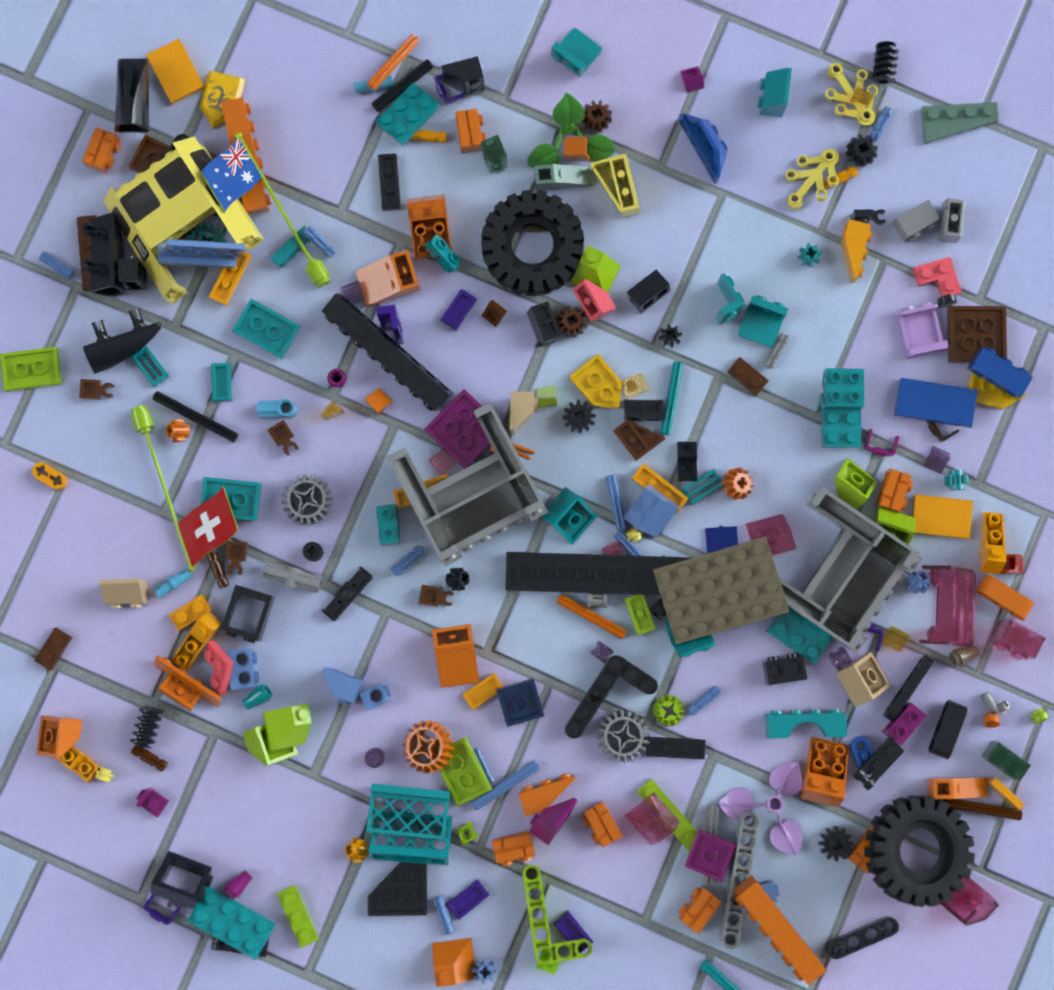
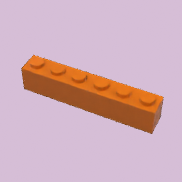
(238, 121)
(779, 929)

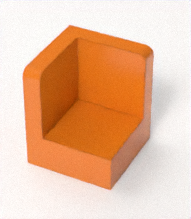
(575, 149)

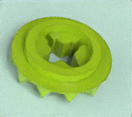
(659, 712)

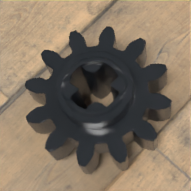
(575, 410)
(842, 839)

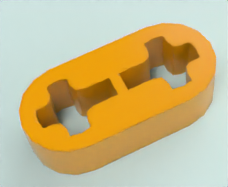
(47, 479)

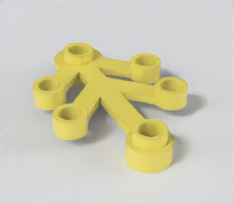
(860, 108)
(813, 176)

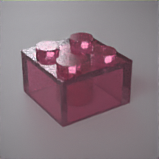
(1016, 639)

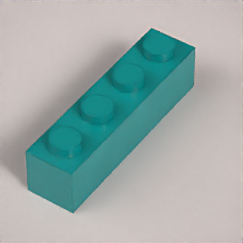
(289, 249)

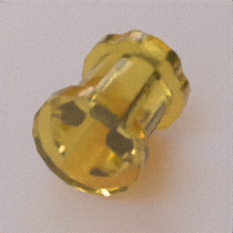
(862, 96)

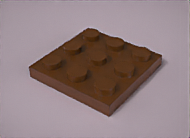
(974, 329)

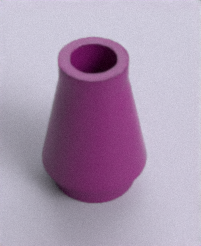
(335, 374)
(237, 885)

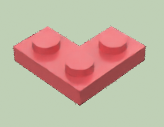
(940, 272)
(222, 667)

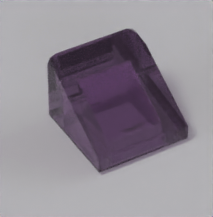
(352, 292)
(937, 459)

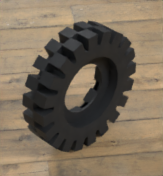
(529, 209)
(885, 845)

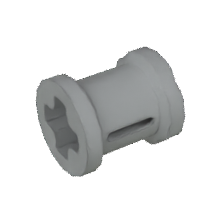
(596, 599)

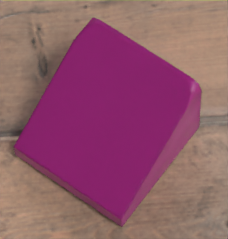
(692, 79)

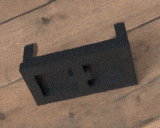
(648, 291)
(543, 323)
(643, 410)

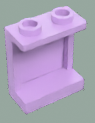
(921, 330)

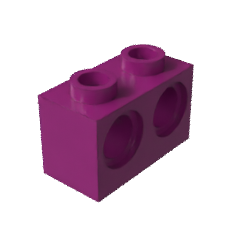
(904, 724)

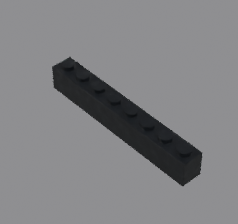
(387, 352)

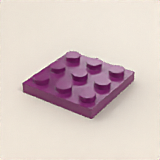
(459, 430)

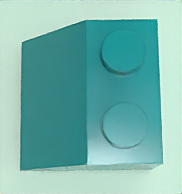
(775, 92)
(569, 515)

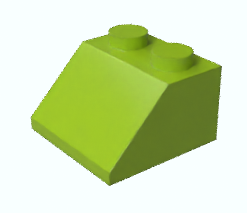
(896, 523)

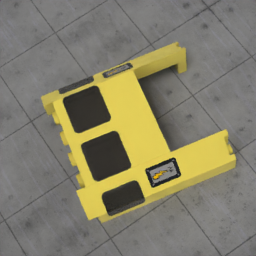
(168, 204)

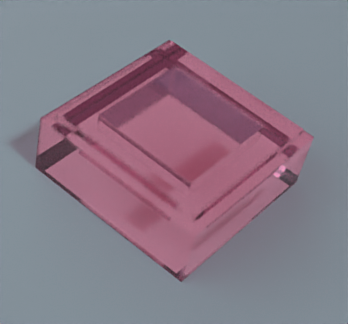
(442, 462)
(612, 549)

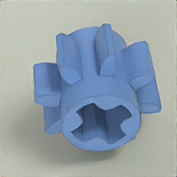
(918, 581)
(480, 966)

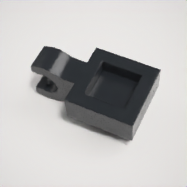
(866, 215)

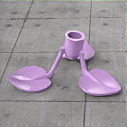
(786, 779)

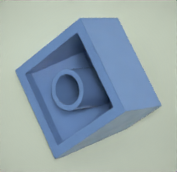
(651, 511)
(343, 685)

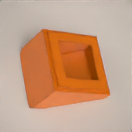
(378, 400)

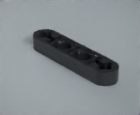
(908, 687)
(863, 941)

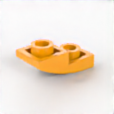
(80, 763)

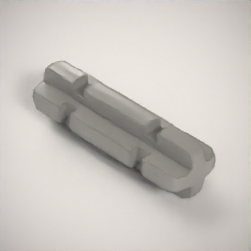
(776, 350)

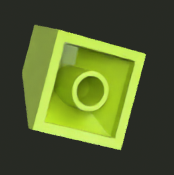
(596, 268)
(854, 484)
(287, 726)
(258, 746)

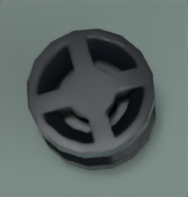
(313, 554)

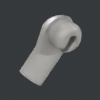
(995, 705)

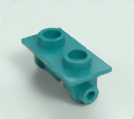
(437, 247)

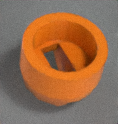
(991, 720)

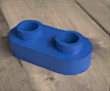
(863, 754)

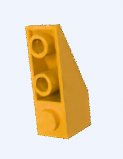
(853, 242)
(992, 544)
(196, 641)

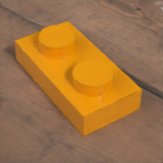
(190, 612)

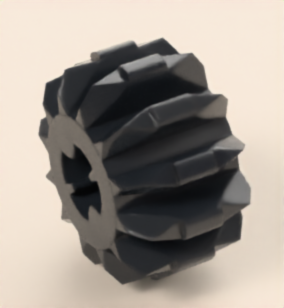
(854, 150)

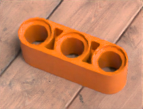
(1005, 597)

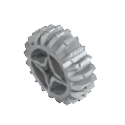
(311, 492)
(639, 740)

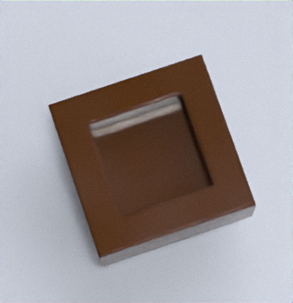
(494, 313)

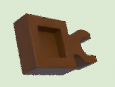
(92, 389)
(281, 435)
(236, 553)
(431, 596)

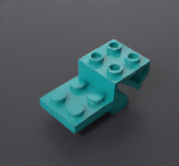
(842, 407)

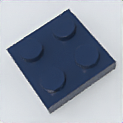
(520, 702)

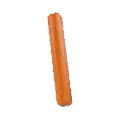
(393, 62)
(591, 616)

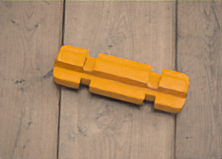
(430, 136)
(843, 176)

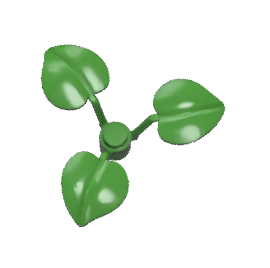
(568, 114)

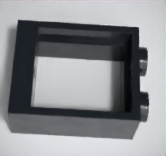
(249, 637)
(177, 895)

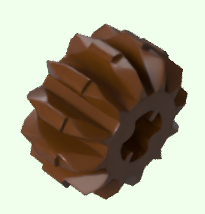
(603, 118)
(576, 327)

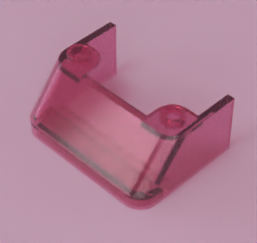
(953, 606)

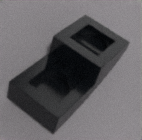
(687, 461)

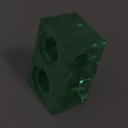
(494, 154)
(1006, 760)

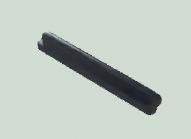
(402, 85)

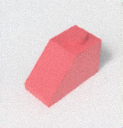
(593, 300)

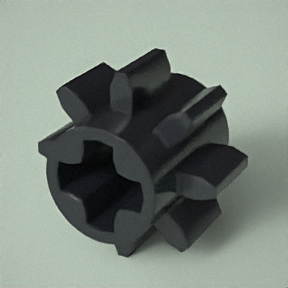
(668, 331)
(457, 579)

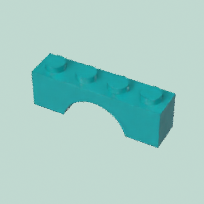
(831, 724)

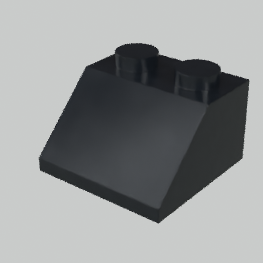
(464, 76)

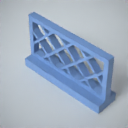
(199, 253)

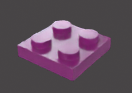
(710, 855)

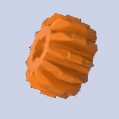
(732, 478)

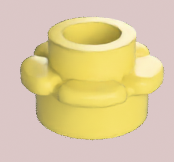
(634, 534)
(103, 774)

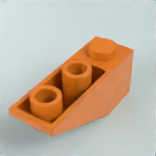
(957, 787)
(540, 797)

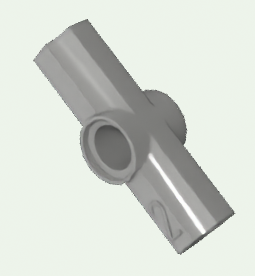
(292, 577)

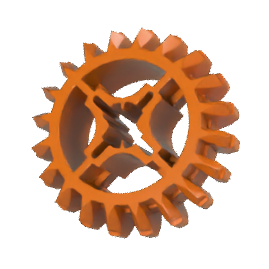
(419, 735)

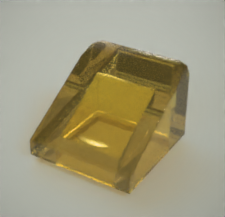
(634, 385)
(332, 411)
(895, 639)

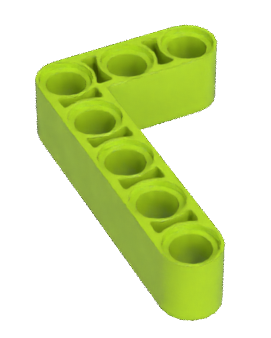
(543, 923)

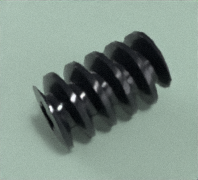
(885, 62)
(146, 727)

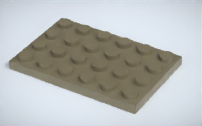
(721, 590)

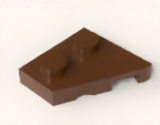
(637, 439)

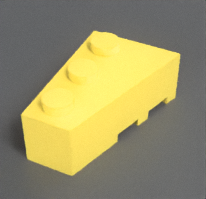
(617, 181)

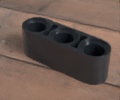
(947, 729)

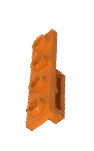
(182, 687)

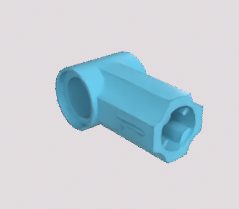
(274, 409)

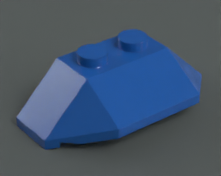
(706, 143)

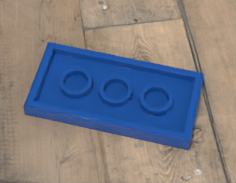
(936, 402)

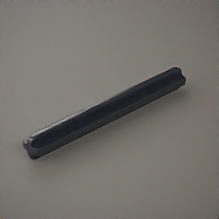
(195, 416)

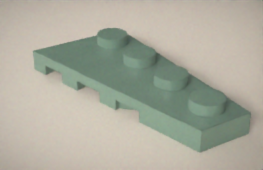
(947, 120)

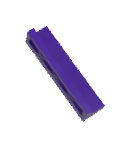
(390, 320)

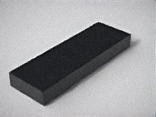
(389, 182)
(675, 747)

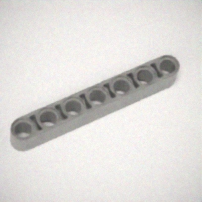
(738, 869)

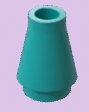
(258, 696)

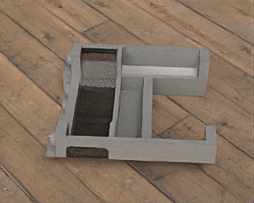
(475, 499)
(853, 574)

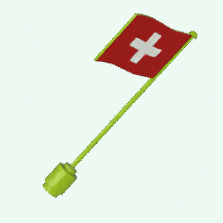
(204, 526)

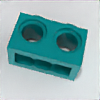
(388, 525)

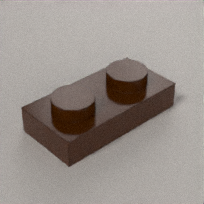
(747, 376)
(53, 649)

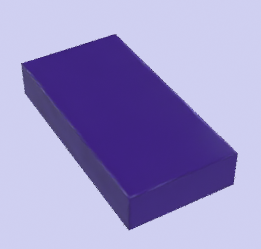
(458, 309)
(468, 899)
(572, 930)

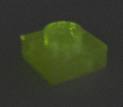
(552, 967)

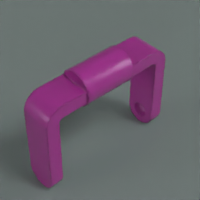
(880, 451)

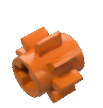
(177, 430)

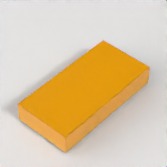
(482, 691)
(1005, 793)

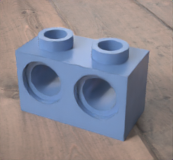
(239, 669)

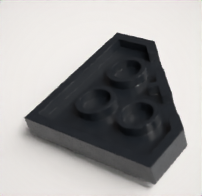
(401, 892)

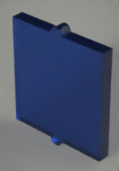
(720, 537)

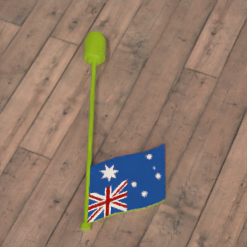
(236, 174)

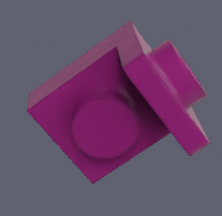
(152, 801)

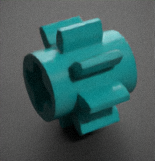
(812, 251)
(956, 480)

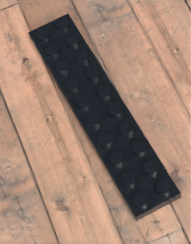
(584, 573)

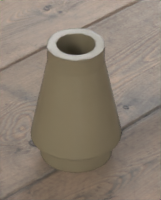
(962, 656)

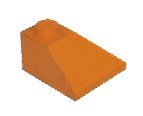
(57, 735)
(453, 962)

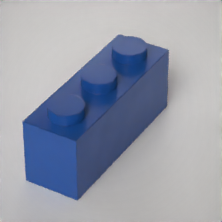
(1000, 372)

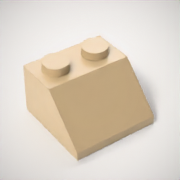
(521, 409)
(124, 591)
(863, 679)

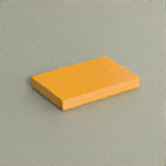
(175, 71)
(942, 516)

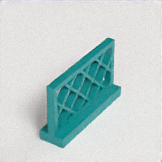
(408, 794)
(410, 854)

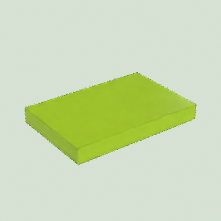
(30, 369)
(464, 773)

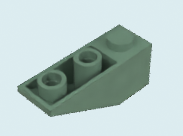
(561, 176)

